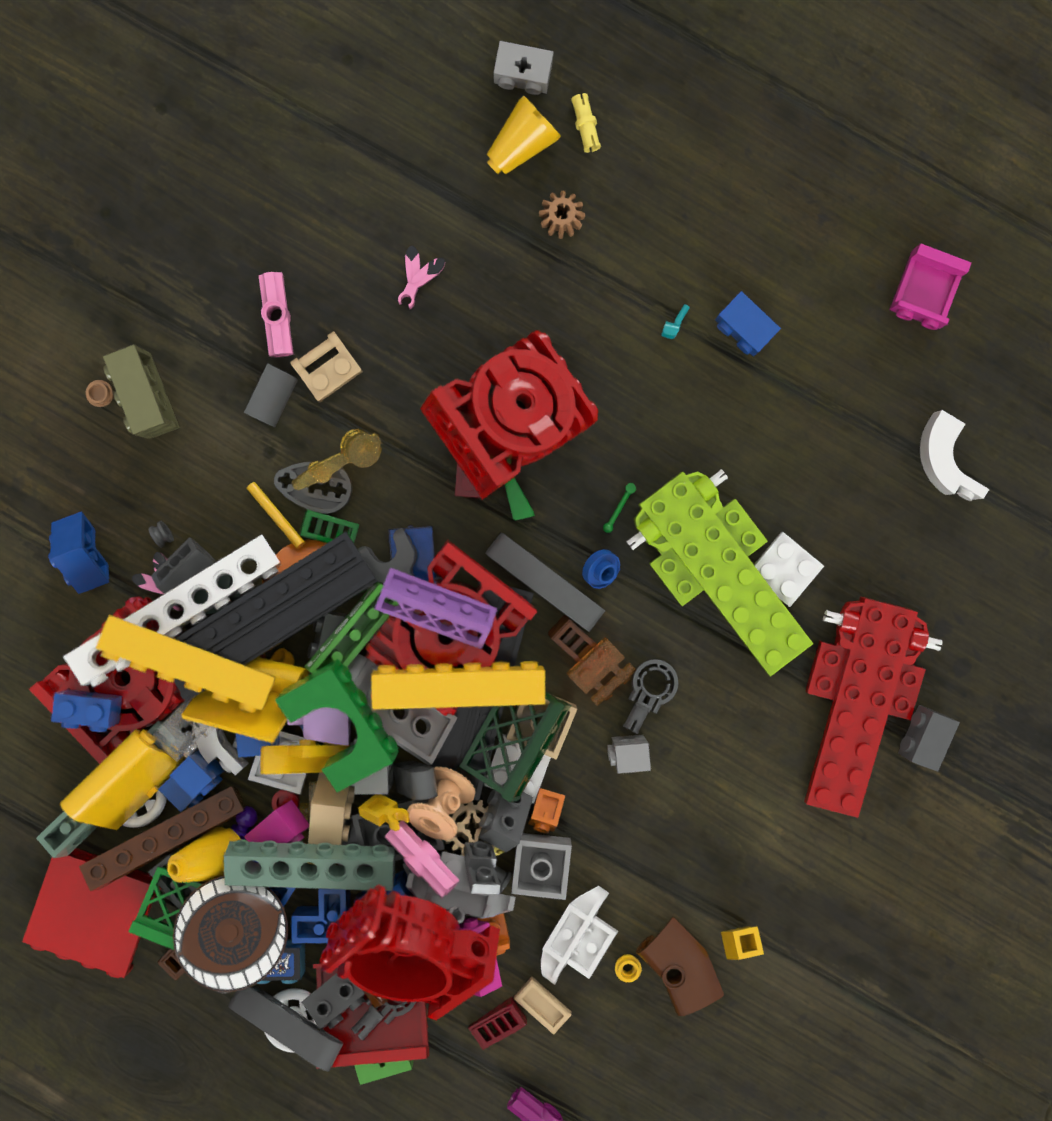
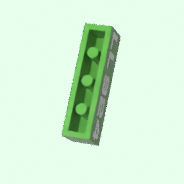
(352, 632)

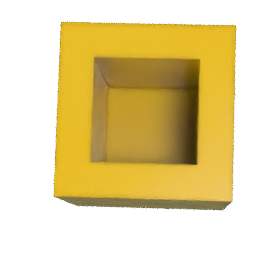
(742, 943)

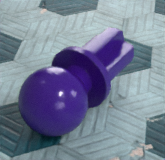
(244, 822)

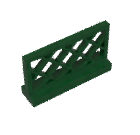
(530, 754)

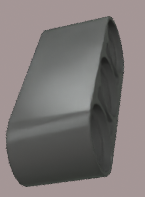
(415, 780)

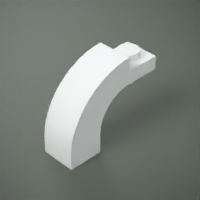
(938, 458)
(218, 746)

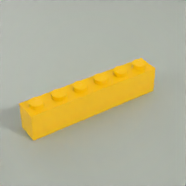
(184, 662)
(458, 686)

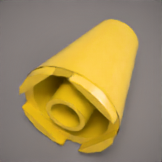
(521, 138)
(202, 858)

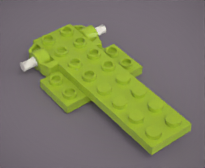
(709, 551)

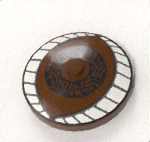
(230, 935)

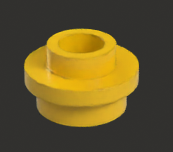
(628, 976)

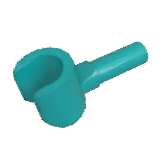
(671, 329)

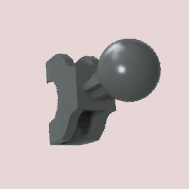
(403, 561)

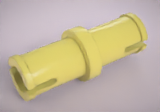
(586, 123)

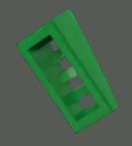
(518, 503)
(306, 522)

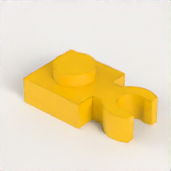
(383, 809)

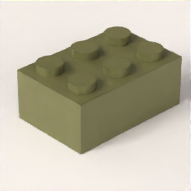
(140, 392)

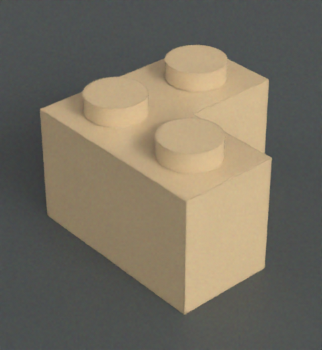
(330, 813)

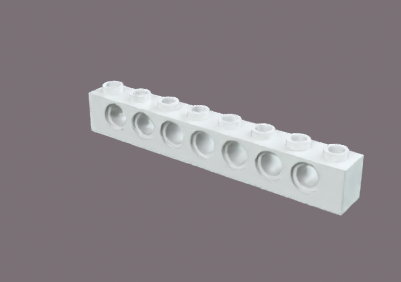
(83, 658)

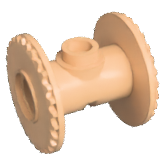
(434, 816)

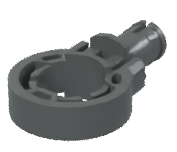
(641, 709)
(374, 1016)

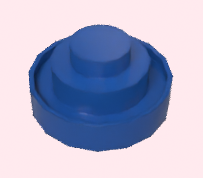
(601, 568)

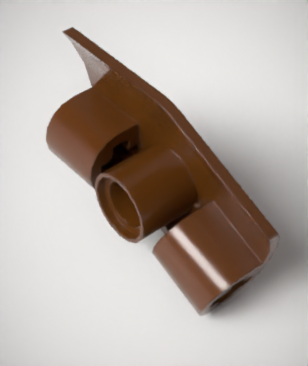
(677, 949)

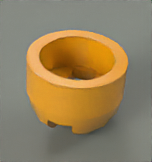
(283, 656)

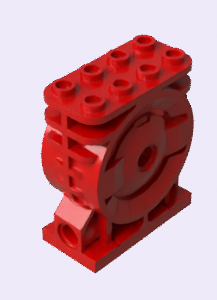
(525, 373)
(392, 640)
(137, 694)
(410, 951)

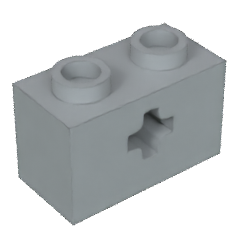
(510, 61)
(629, 754)

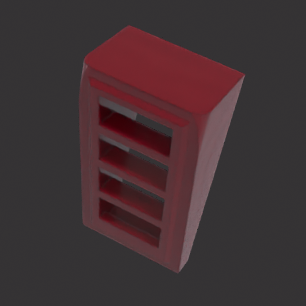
(511, 1027)

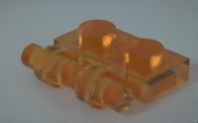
(595, 666)

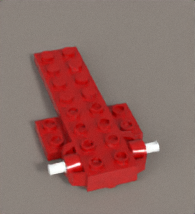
(867, 678)

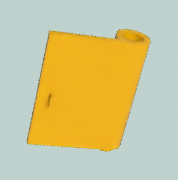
(262, 724)
(121, 783)

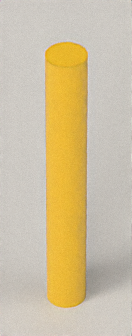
(275, 515)

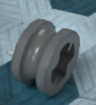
(161, 534)

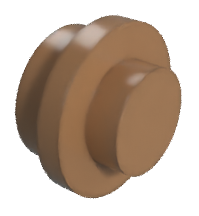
(99, 393)

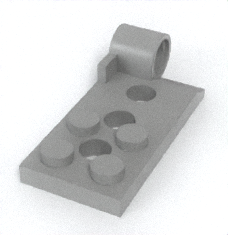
(422, 746)

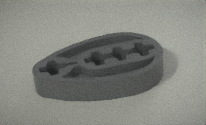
(315, 501)

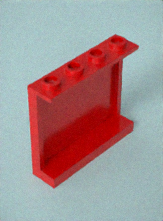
(87, 923)
(399, 1041)

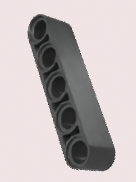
(545, 581)
(286, 1026)

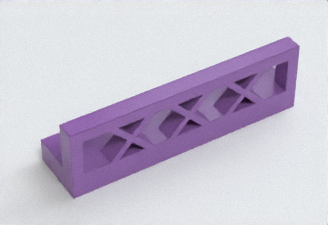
(438, 605)

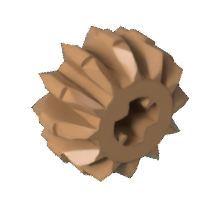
(572, 219)

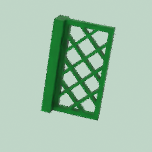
(152, 928)

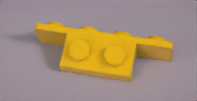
(300, 758)

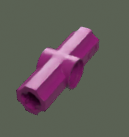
(531, 1109)

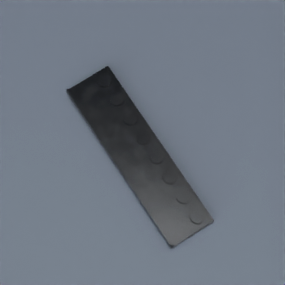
(282, 605)
(472, 717)

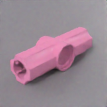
(274, 298)
(422, 859)

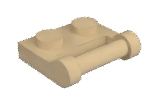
(331, 374)

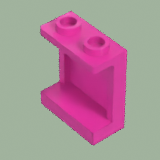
(928, 286)

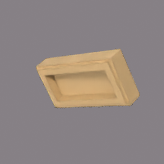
(542, 1005)

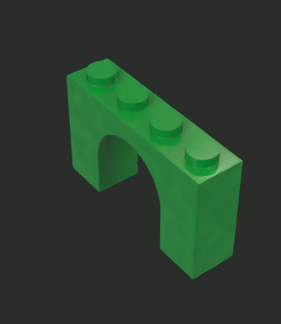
(335, 689)

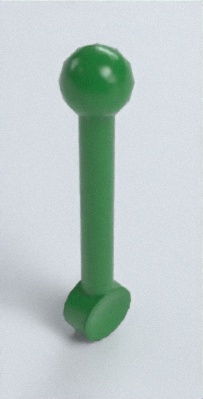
(630, 488)

